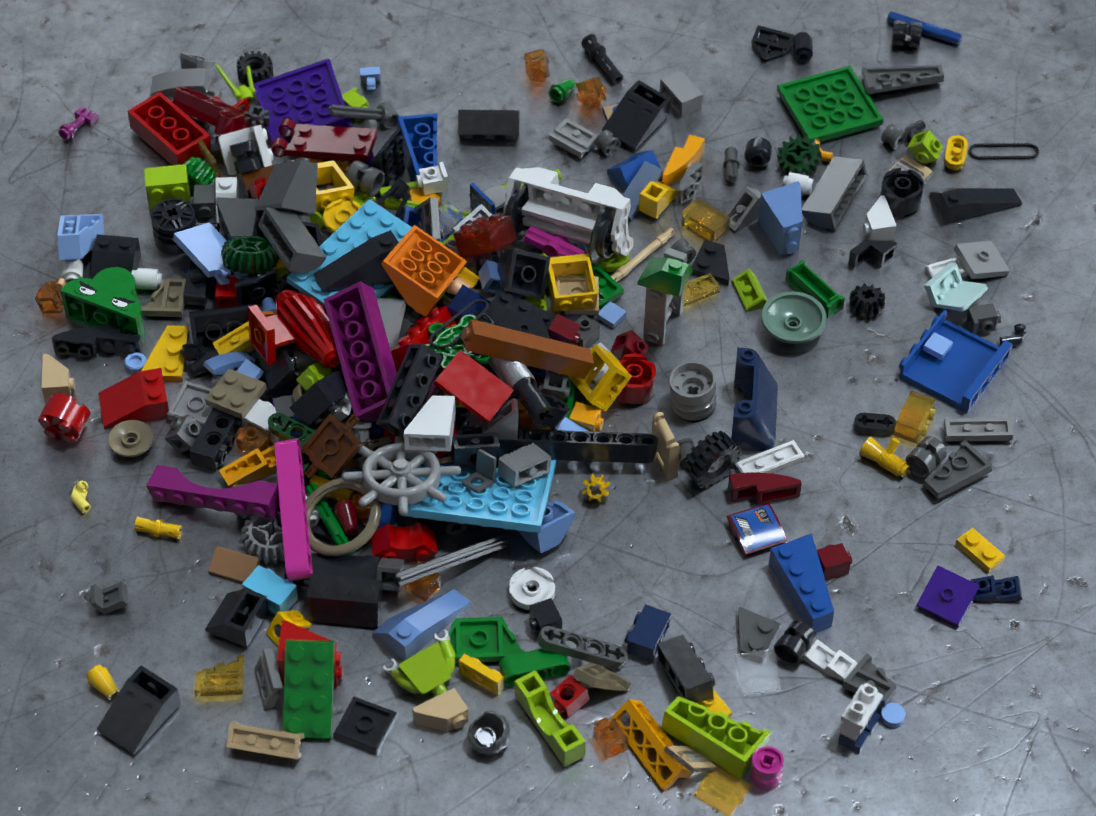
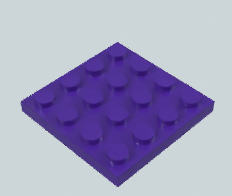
(302, 97)

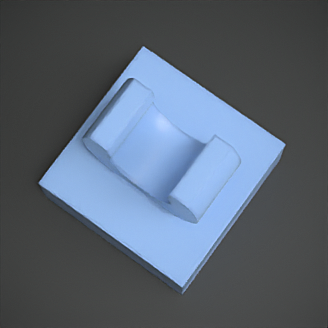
(370, 76)

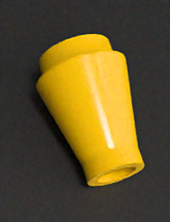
(102, 681)

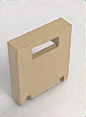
(667, 449)

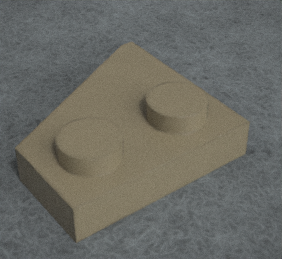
(167, 300)
(599, 677)

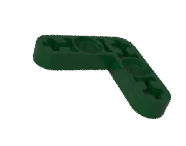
(291, 425)

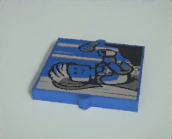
(478, 197)

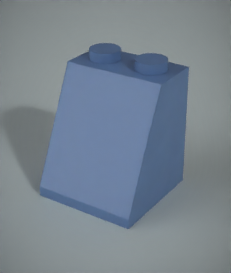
(782, 217)

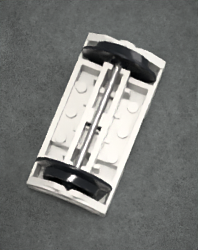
(585, 218)

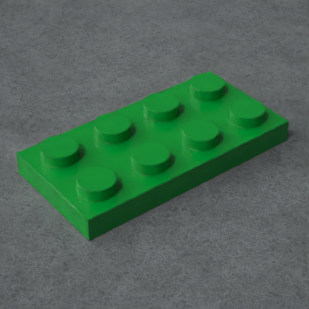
(309, 687)

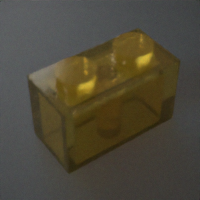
(705, 221)
(915, 417)

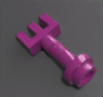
(82, 116)

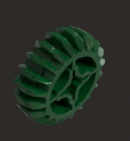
(249, 255)

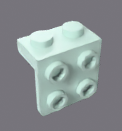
(949, 291)

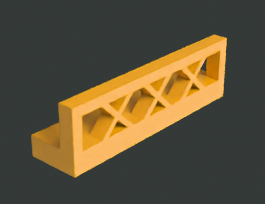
(657, 738)

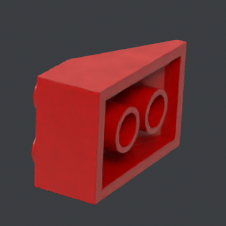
(135, 398)

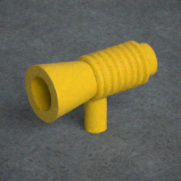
(885, 458)

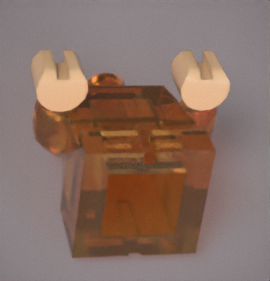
(50, 297)

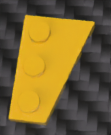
(167, 353)

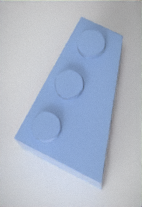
(77, 235)

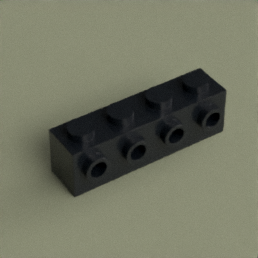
(409, 388)

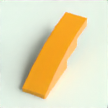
(250, 467)

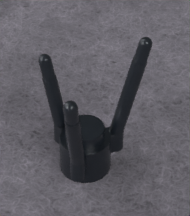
(397, 190)

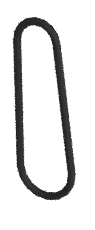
(453, 318)

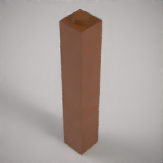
(527, 349)

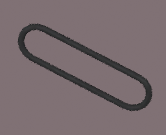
(1003, 157)

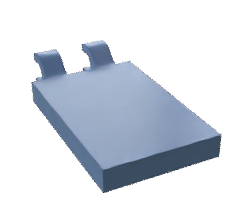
(204, 248)

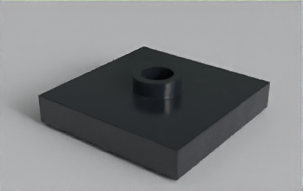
(527, 322)

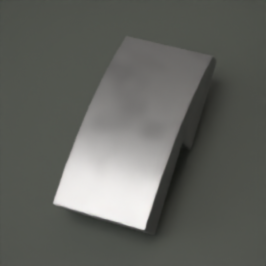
(690, 179)

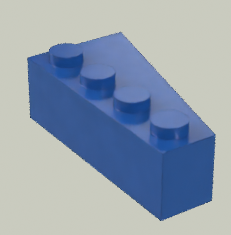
(802, 578)

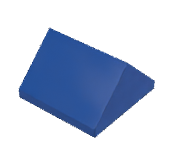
(626, 170)

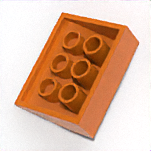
(422, 269)

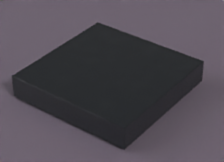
(365, 725)

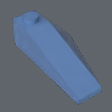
(554, 527)
(415, 627)

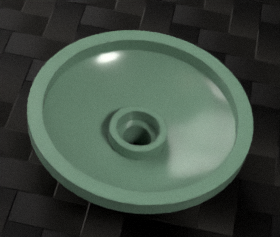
(793, 317)

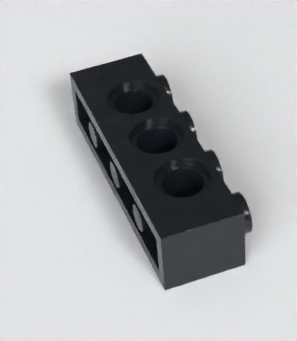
(215, 439)

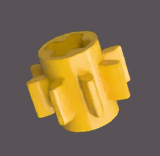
(601, 491)

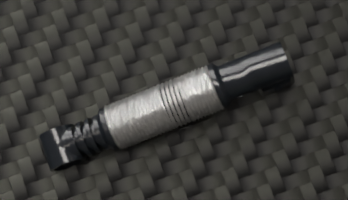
(542, 408)

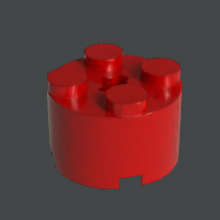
(642, 383)
(63, 417)

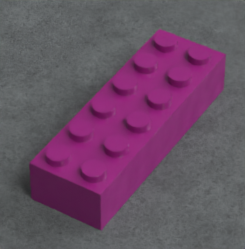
(362, 348)

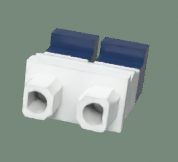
(860, 718)

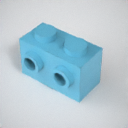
(279, 591)

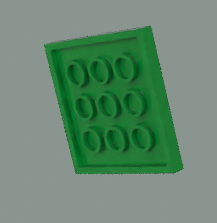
(830, 104)

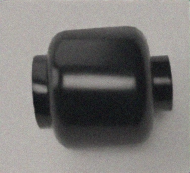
(758, 152)

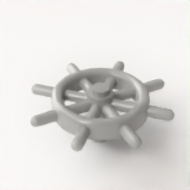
(400, 475)

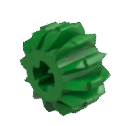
(199, 172)

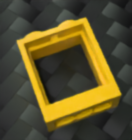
(330, 173)
(577, 265)
(615, 377)

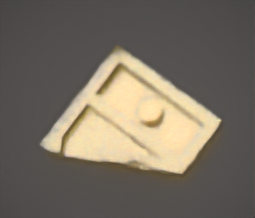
(221, 679)

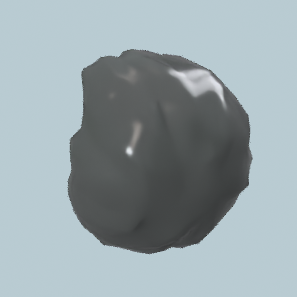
(489, 733)

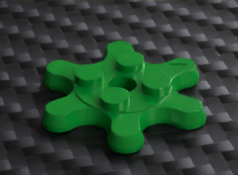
(447, 335)

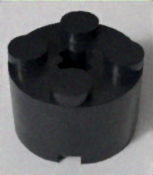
(902, 191)

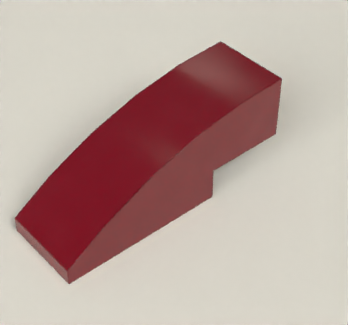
(763, 487)

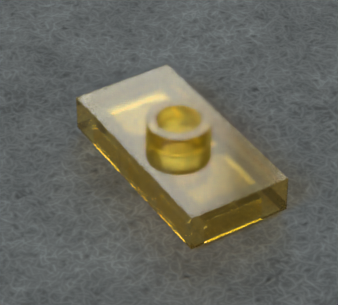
(700, 289)

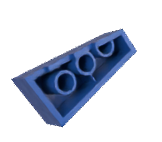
(419, 142)

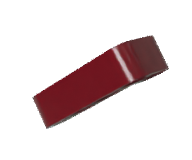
(210, 110)

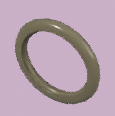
(364, 536)

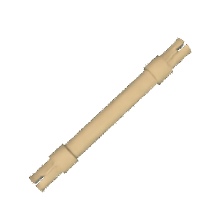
(659, 241)

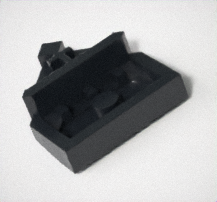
(772, 42)

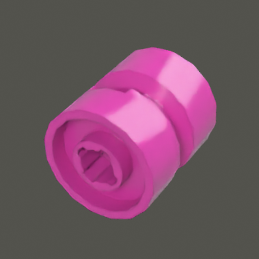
(767, 768)

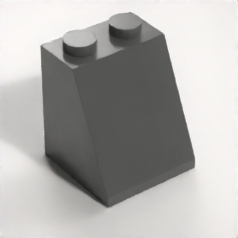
(291, 187)
(238, 217)

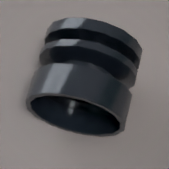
(169, 218)

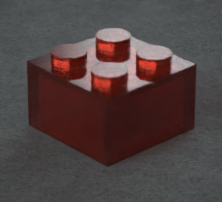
(484, 235)

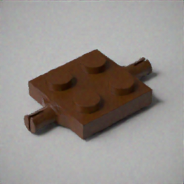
(332, 446)

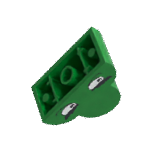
(105, 301)

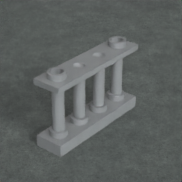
(660, 306)

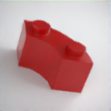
(404, 543)

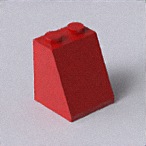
(295, 632)

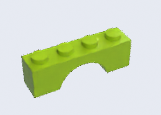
(537, 703)

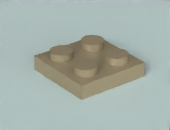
(235, 393)

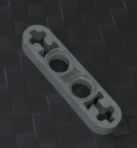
(582, 651)

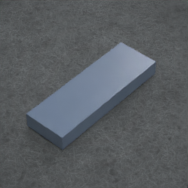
(647, 173)

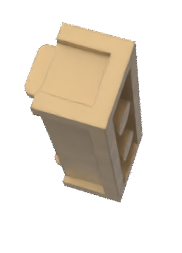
(264, 740)

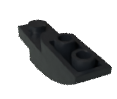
(92, 339)

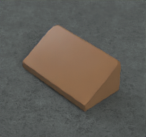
(232, 564)

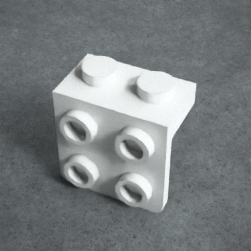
(243, 135)

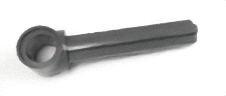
(383, 114)

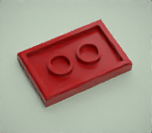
(473, 386)

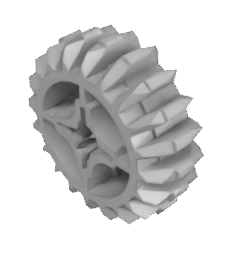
(257, 535)

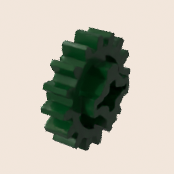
(799, 155)

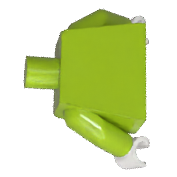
(426, 669)

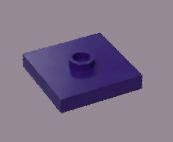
(948, 596)

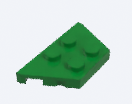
(483, 638)

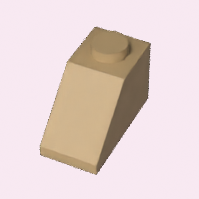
(55, 378)
(442, 712)

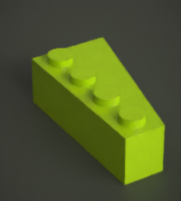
(714, 735)

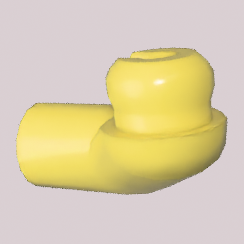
(79, 495)

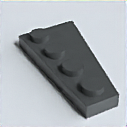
(898, 77)

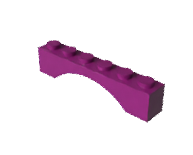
(253, 499)

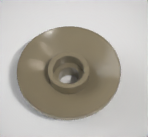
(127, 432)

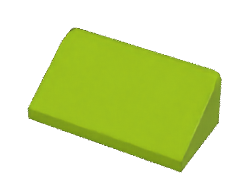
(750, 290)

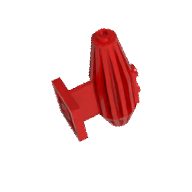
(297, 321)

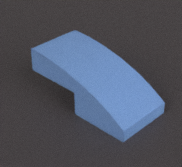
(223, 362)

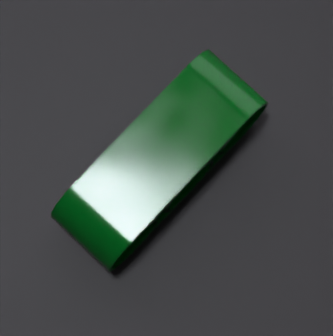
(545, 662)

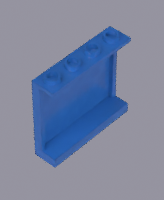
(964, 369)

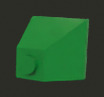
(665, 275)

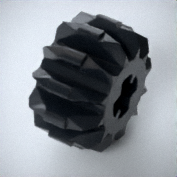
(867, 301)

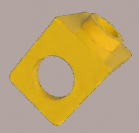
(294, 617)

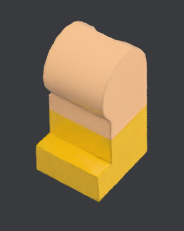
(465, 278)

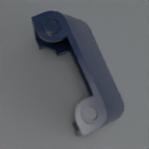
(756, 419)

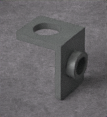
(484, 472)

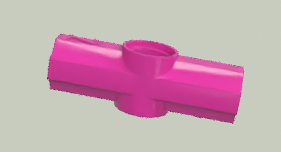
(551, 245)

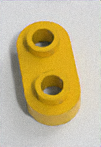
(956, 152)

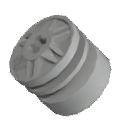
(693, 390)

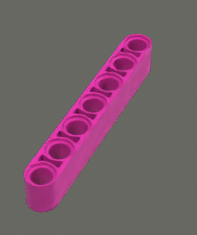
(293, 510)

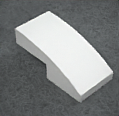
(829, 662)

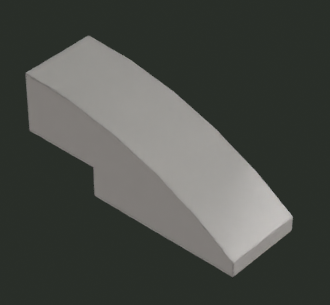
(194, 78)

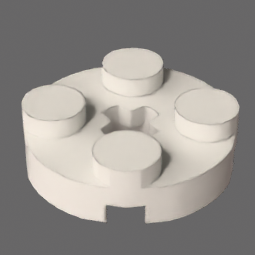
(536, 577)

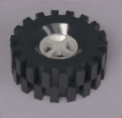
(712, 459)

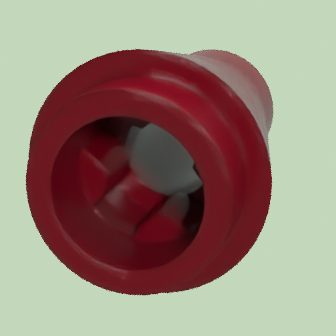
(347, 516)

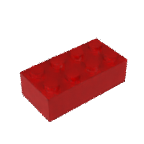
(168, 129)

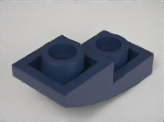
(998, 590)

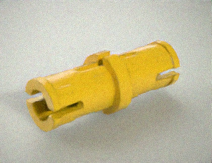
(158, 528)

